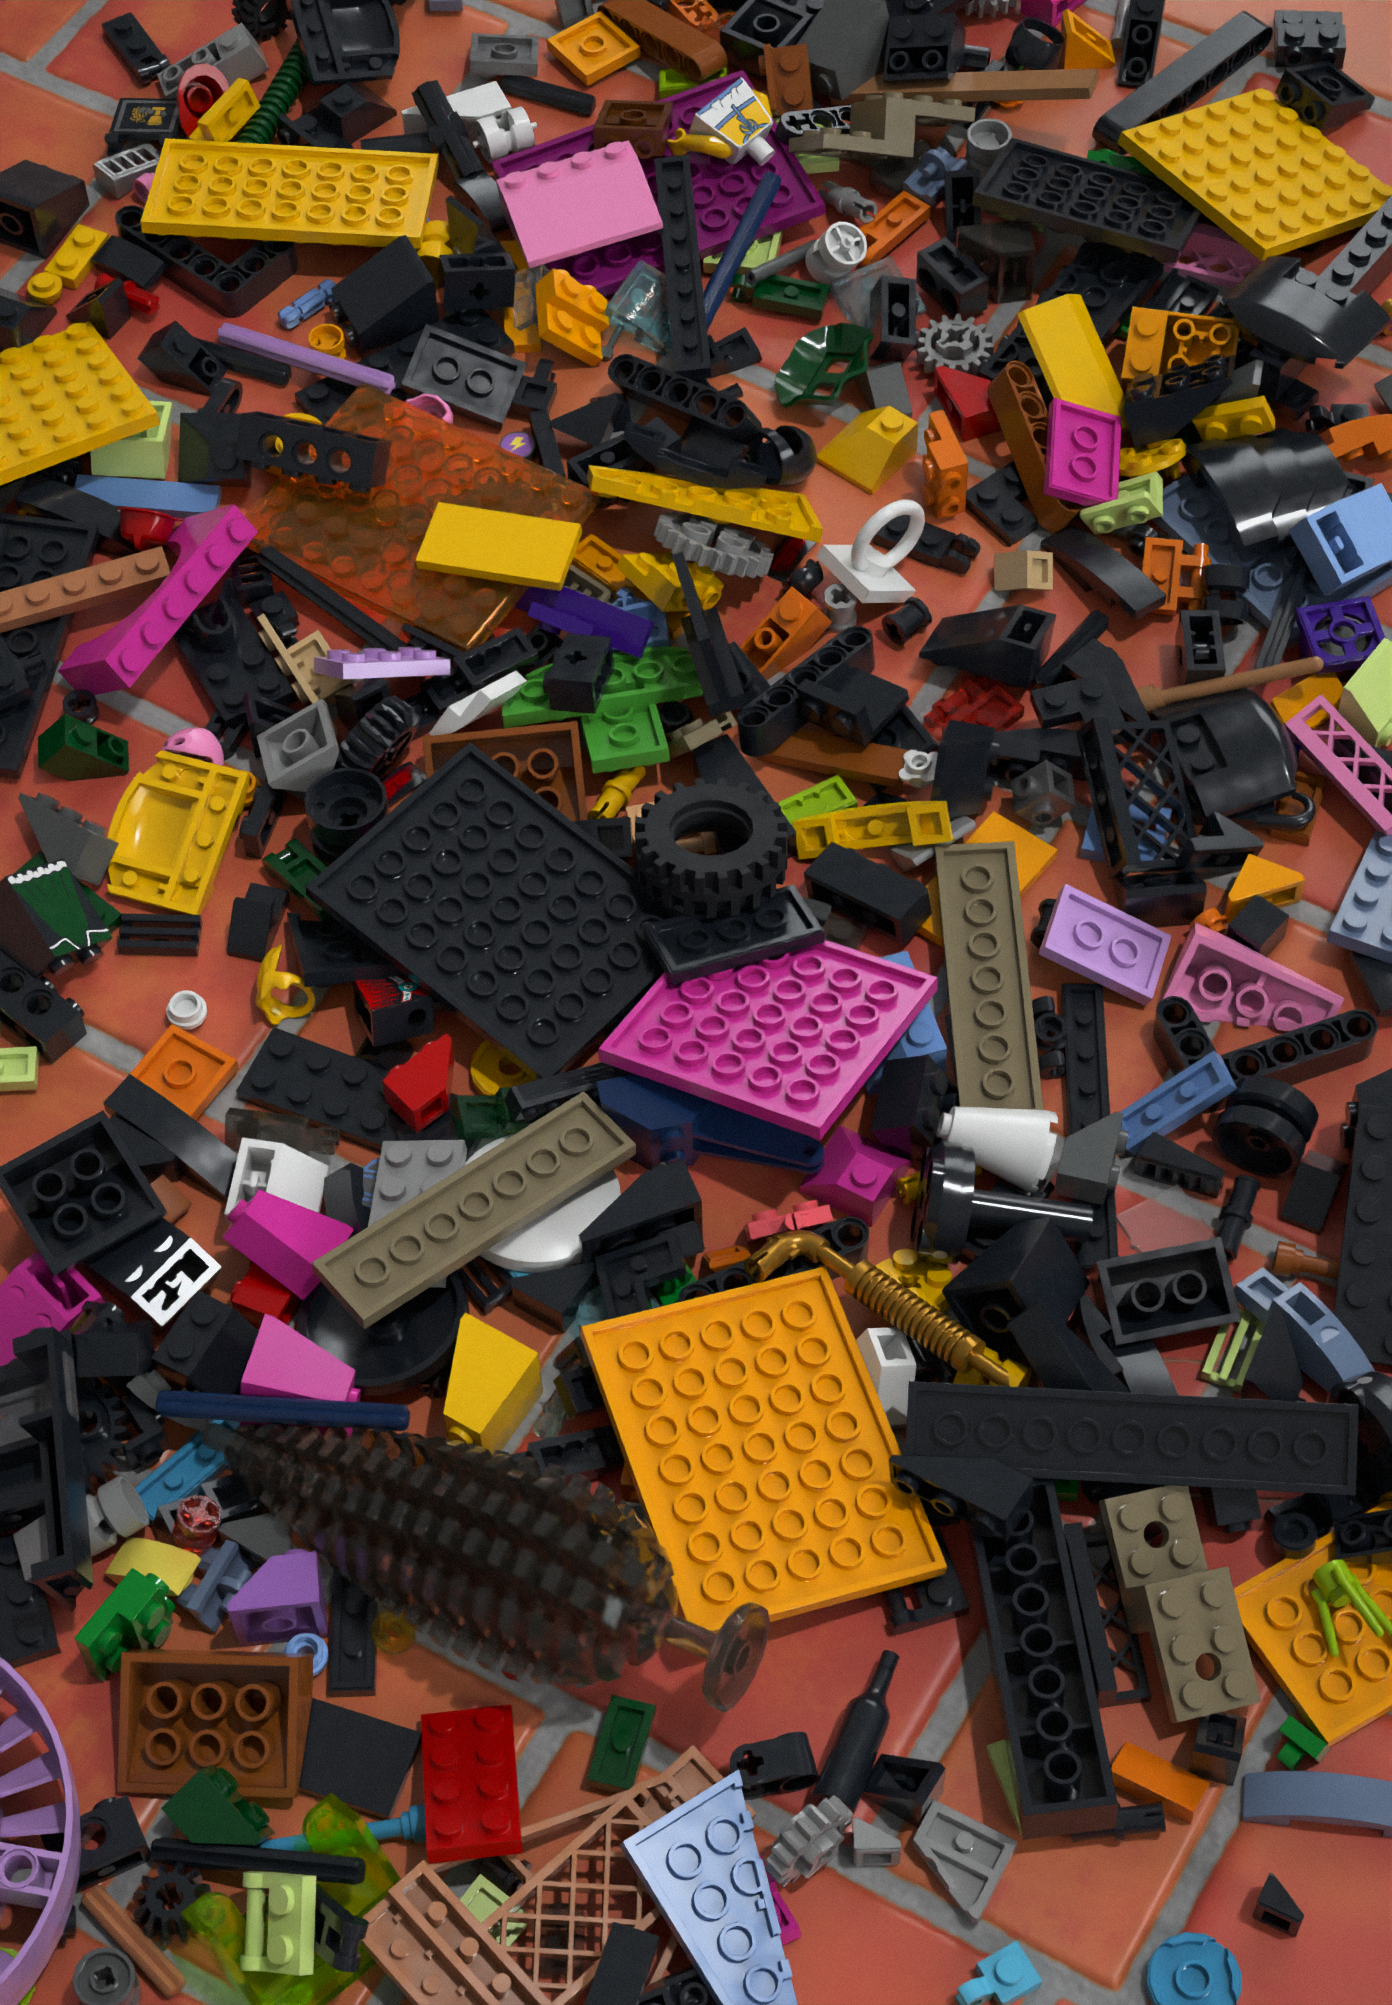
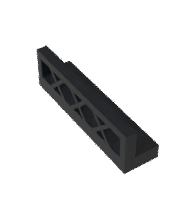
(1094, 1625)

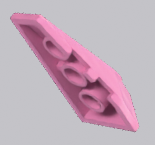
(1244, 987)

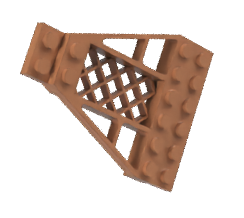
(450, 1958)

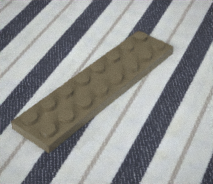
(987, 976)
(473, 1209)

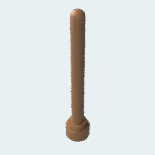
(1156, 697)

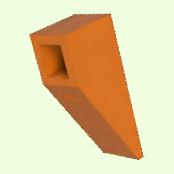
(785, 633)

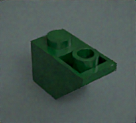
(81, 751)
(214, 1811)

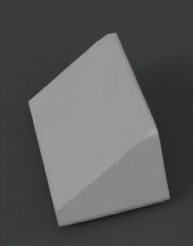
(910, 856)

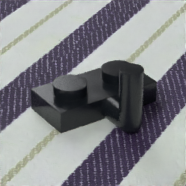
(577, 1387)

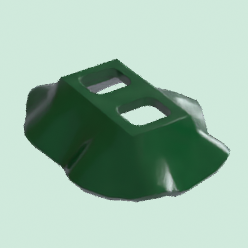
(812, 358)

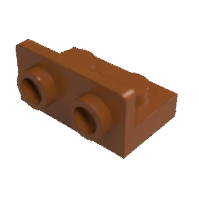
(787, 78)

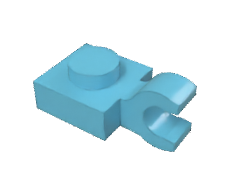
(1003, 1976)

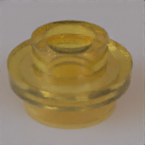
(386, 1643)

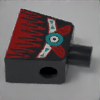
(394, 1009)

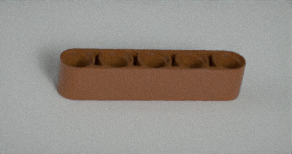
(667, 38)
(1025, 427)

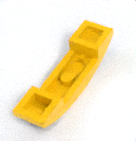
(874, 827)

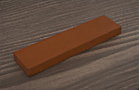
(840, 757)

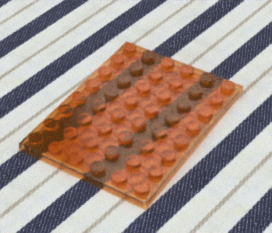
(371, 540)

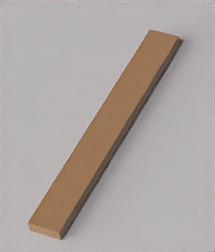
(989, 86)

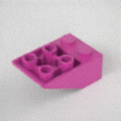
(36, 1299)

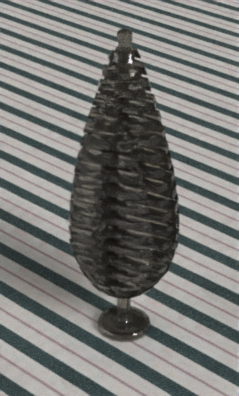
(489, 1552)

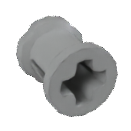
(840, 607)

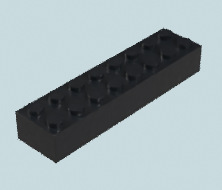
(1043, 1675)

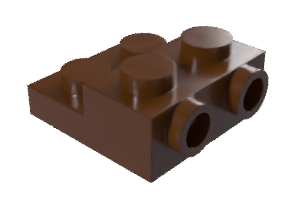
(638, 121)

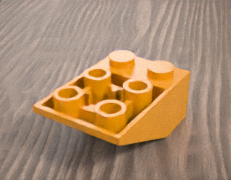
(1172, 338)

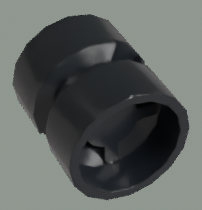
(1226, 581)

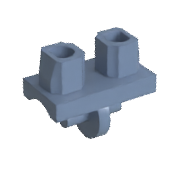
(927, 179)
(224, 1575)

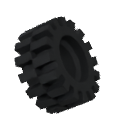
(261, 23)

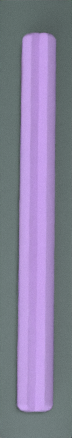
(304, 358)

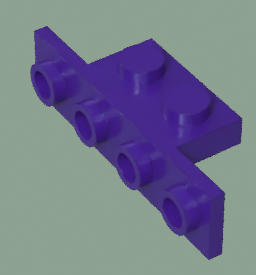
(586, 616)

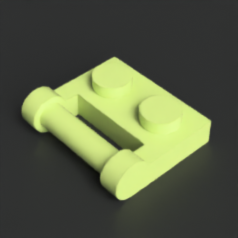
(289, 1923)

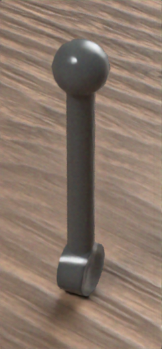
(607, 351)

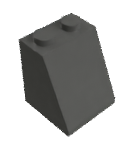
(846, 45)

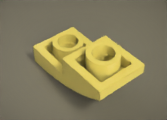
(147, 1556)

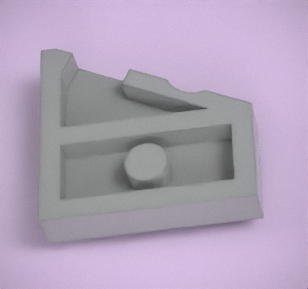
(963, 1856)

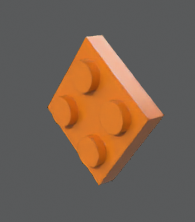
(185, 1070)

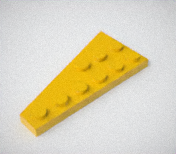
(751, 506)

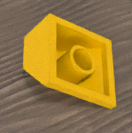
(871, 447)

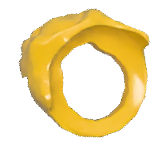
(268, 978)

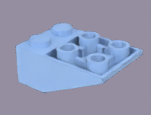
(1347, 538)

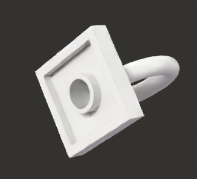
(868, 571)

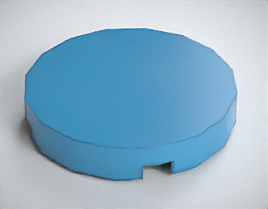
(1193, 1972)

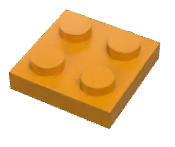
(593, 48)

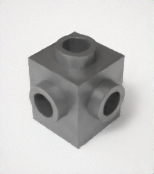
(1043, 793)

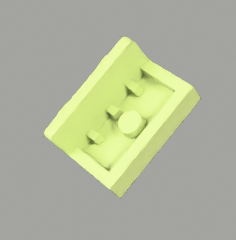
(1136, 503)

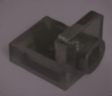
(556, 1938)

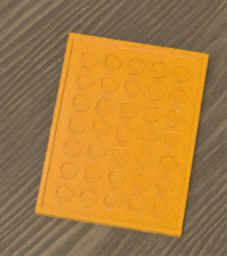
(760, 1450)

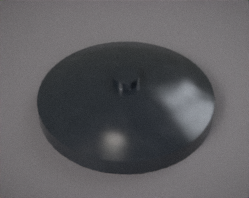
(396, 1349)

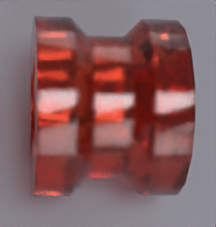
(190, 1514)

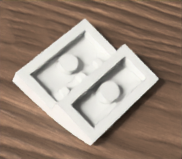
(478, 704)

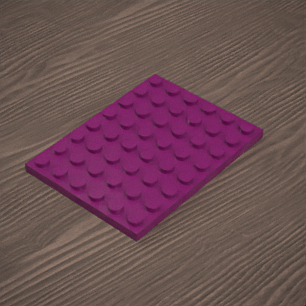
(718, 189)

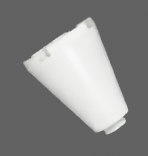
(1004, 1140)

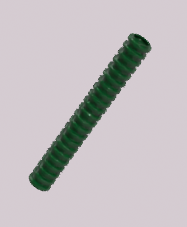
(277, 99)

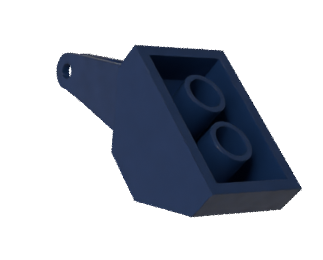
(680, 1126)

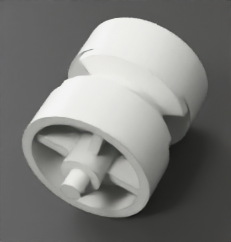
(504, 135)
(836, 252)

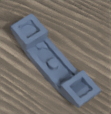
(1318, 1798)

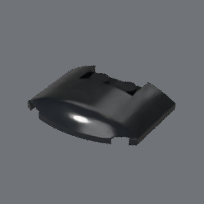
(346, 39)
(1303, 313)
(1232, 750)

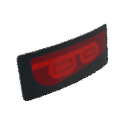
(788, 556)
(402, 781)

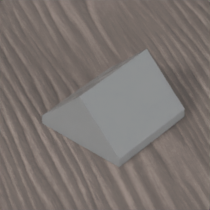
(299, 748)

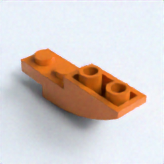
(1361, 436)

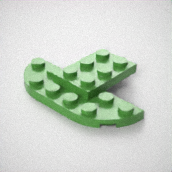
(627, 721)

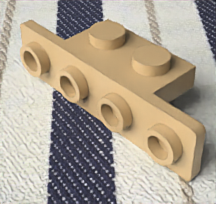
(300, 662)

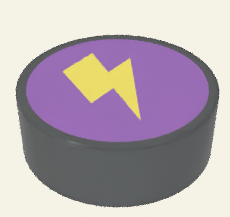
(520, 444)

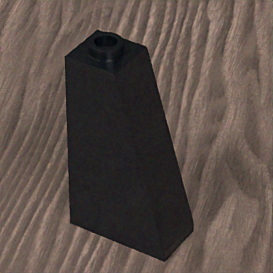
(723, 760)

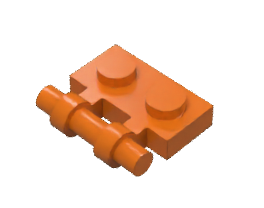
(1162, 566)

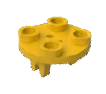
(1152, 458)

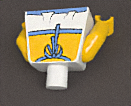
(729, 127)

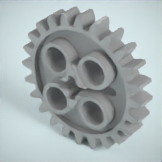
(734, 549)

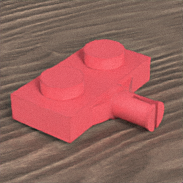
(805, 1216)

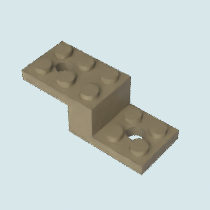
(882, 127)
(1179, 1602)

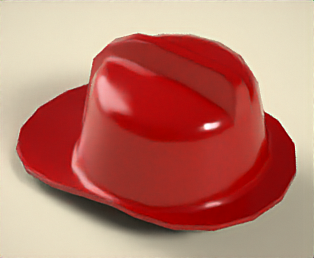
(197, 92)
(146, 527)

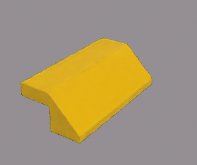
(1073, 355)

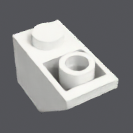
(890, 1368)

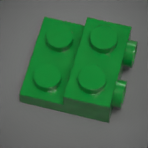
(131, 1617)

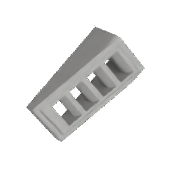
(120, 170)

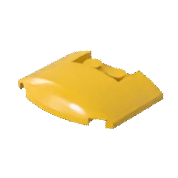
(174, 832)

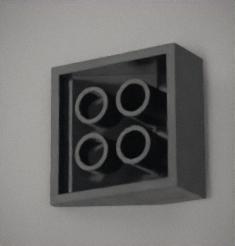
(78, 1194)

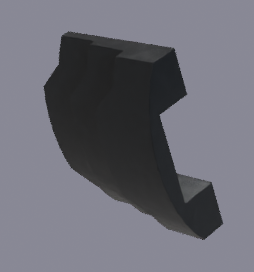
(1267, 484)

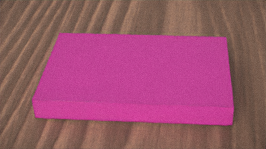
(1082, 454)

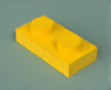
(73, 258)
(1235, 419)

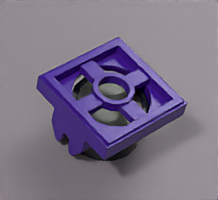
(1339, 641)

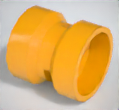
(328, 340)

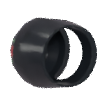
(1031, 52)
(786, 454)

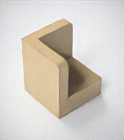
(1023, 571)

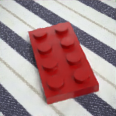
(470, 1784)

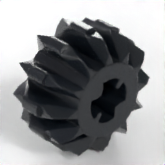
(158, 1893)

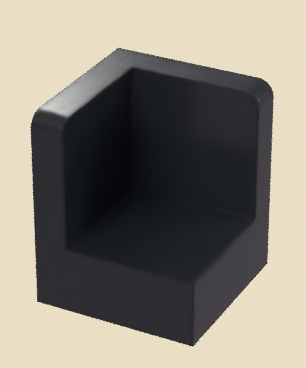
(1259, 926)

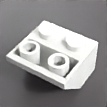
(277, 1171)

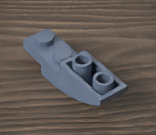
(1319, 1339)

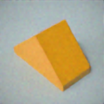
(1084, 45)
(1264, 878)

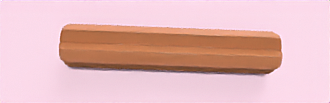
(133, 1941)

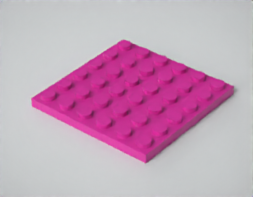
(774, 1035)

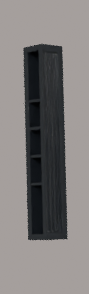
(547, 1094)

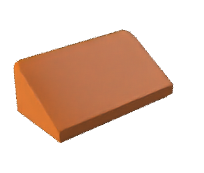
(1157, 1781)

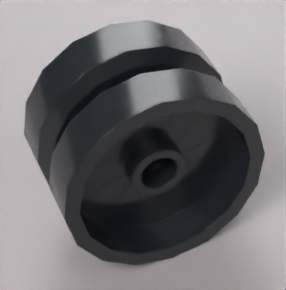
(1265, 1127)

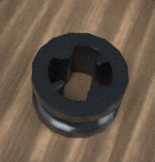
(78, 698)

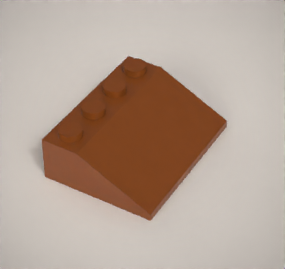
(537, 755)
(213, 1709)

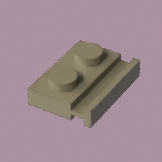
(697, 733)

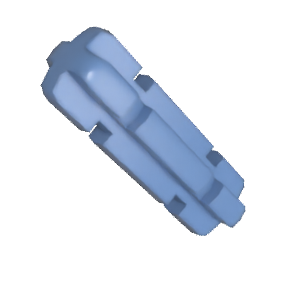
(306, 304)

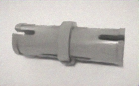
(848, 201)

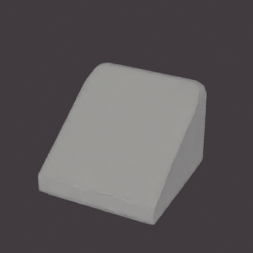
(873, 1846)

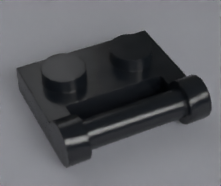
(937, 1598)

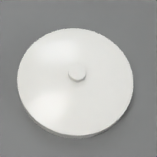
(553, 1237)

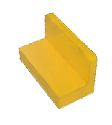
(227, 113)

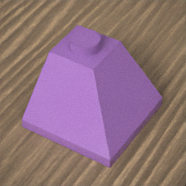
(281, 1601)

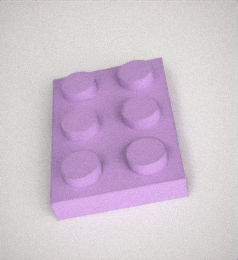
(381, 663)
(1105, 944)

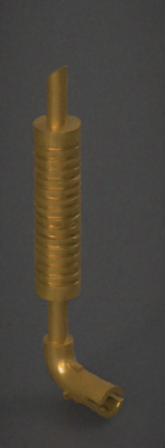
(886, 1298)

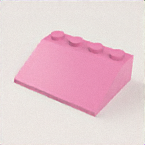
(578, 203)

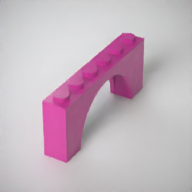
(205, 550)

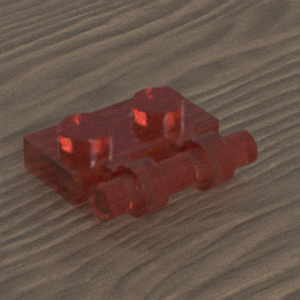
(987, 709)

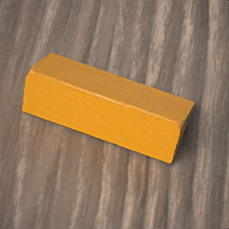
(1300, 695)

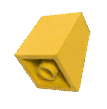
(489, 1385)

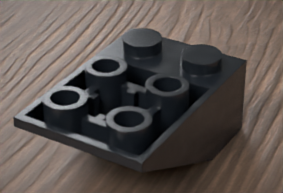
(1167, 402)
(993, 643)
(154, 1272)

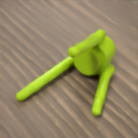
(1342, 1587)

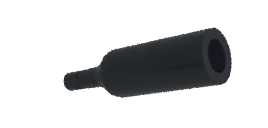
(857, 1739)

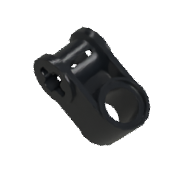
(779, 1765)

